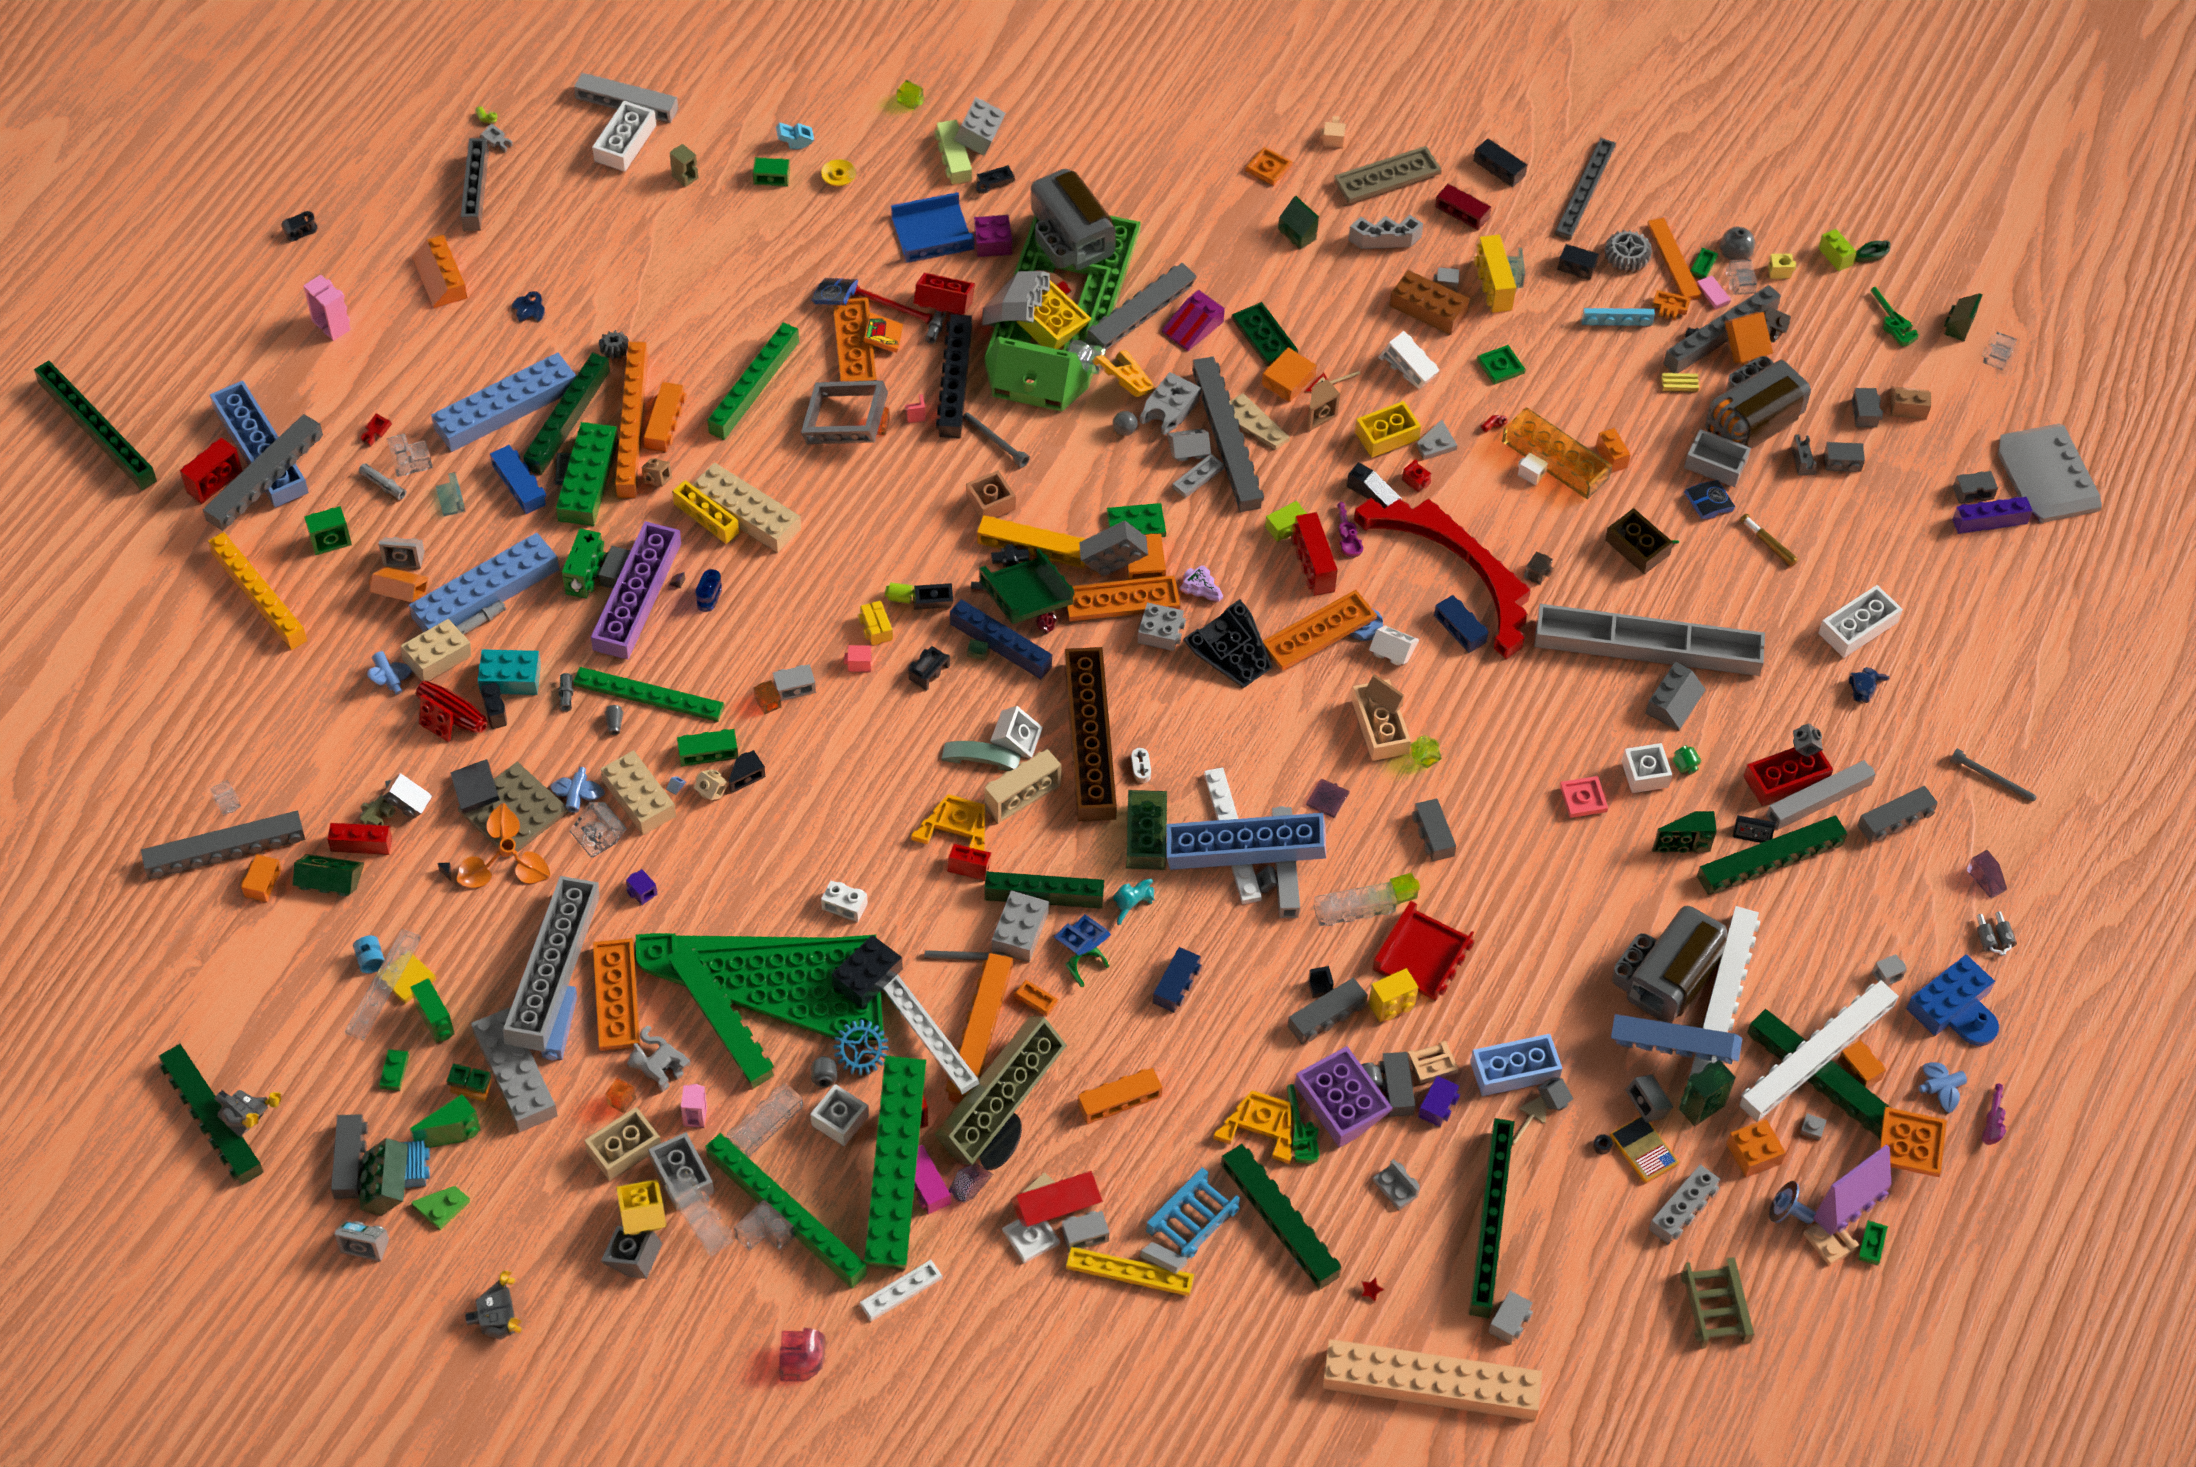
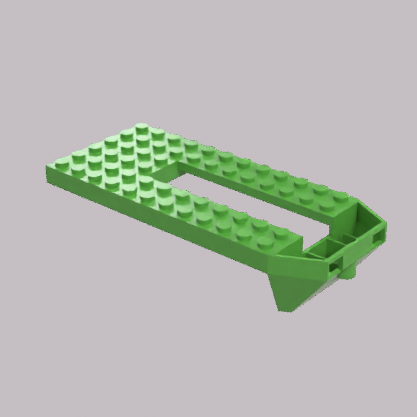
(1057, 372)

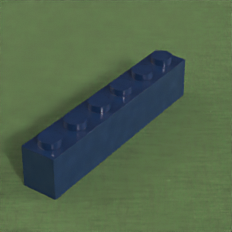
(1001, 639)

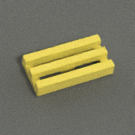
(1675, 382)

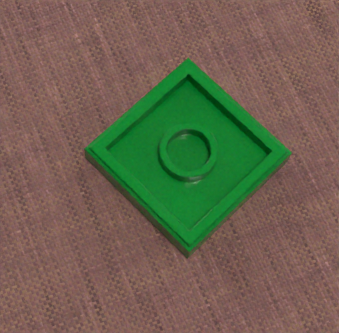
(1501, 364)

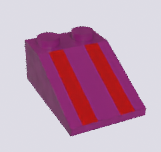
(1194, 320)

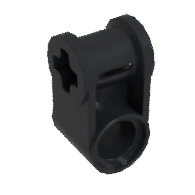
(298, 227)

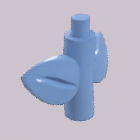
(388, 673)
(577, 789)
(1944, 1085)

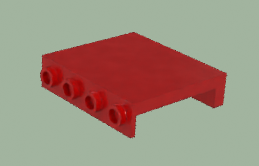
(1426, 950)

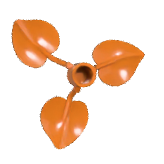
(503, 824)

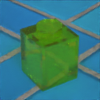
(910, 95)
(1405, 887)

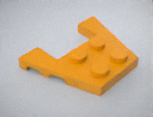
(1129, 375)
(957, 817)
(1263, 1116)

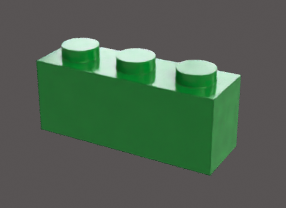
(707, 747)

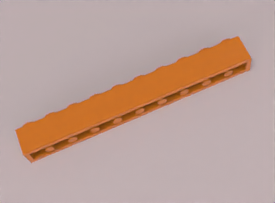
(631, 420)

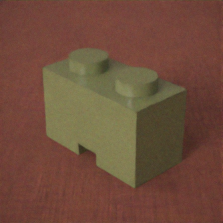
(683, 165)

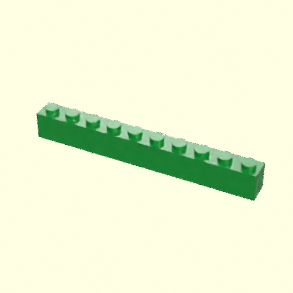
(806, 1227)

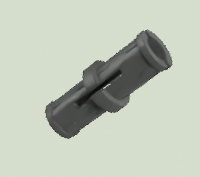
(935, 327)
(565, 692)

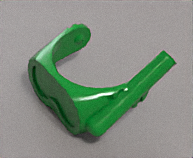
(1072, 964)

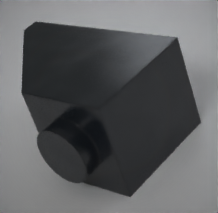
(746, 771)

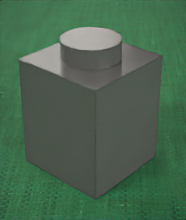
(1555, 1093)

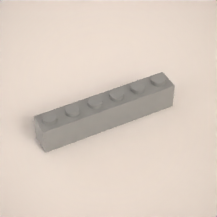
(613, 93)

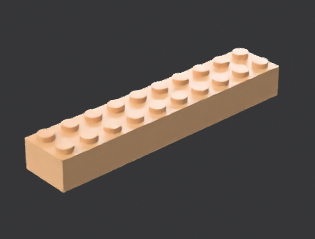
(1432, 1380)

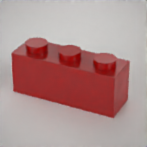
(359, 838)

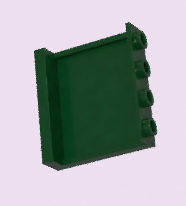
(1027, 588)

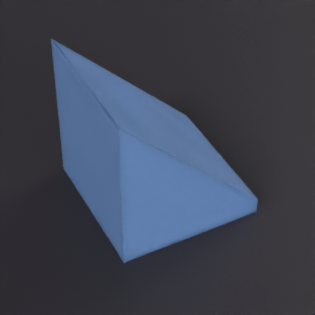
(675, 784)

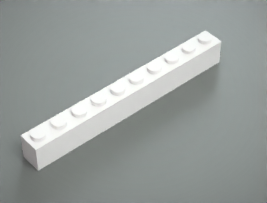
(1729, 976)
(1818, 1051)

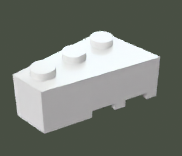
(1410, 360)

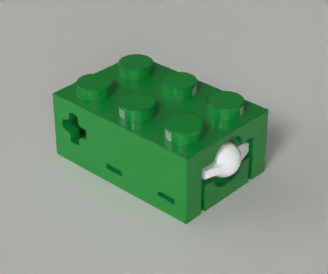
(583, 563)

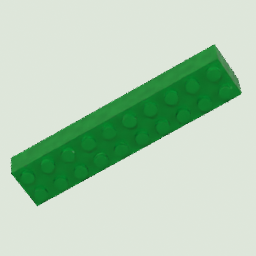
(895, 1163)

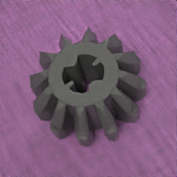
(613, 345)

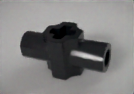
(1010, 556)

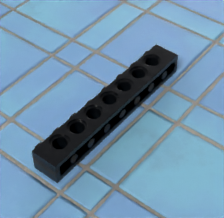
(955, 376)

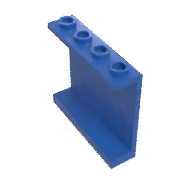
(931, 227)

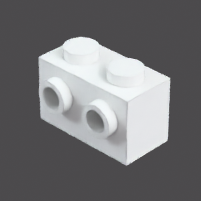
(844, 901)

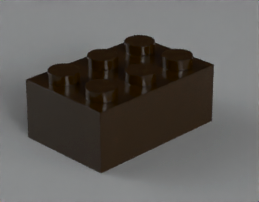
(1639, 541)

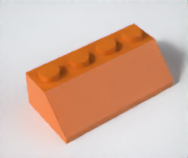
(439, 272)

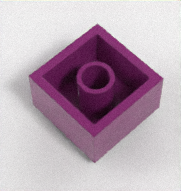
(993, 235)

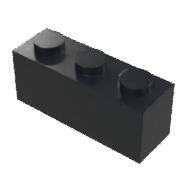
(1500, 162)

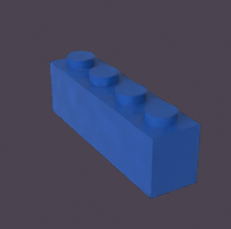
(517, 479)

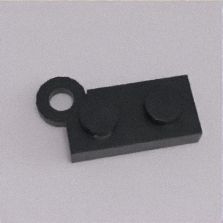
(994, 178)

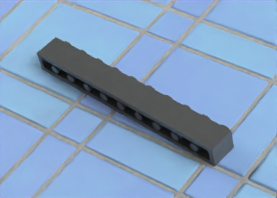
(1227, 434)

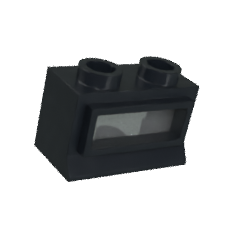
(928, 666)

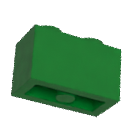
(771, 171)

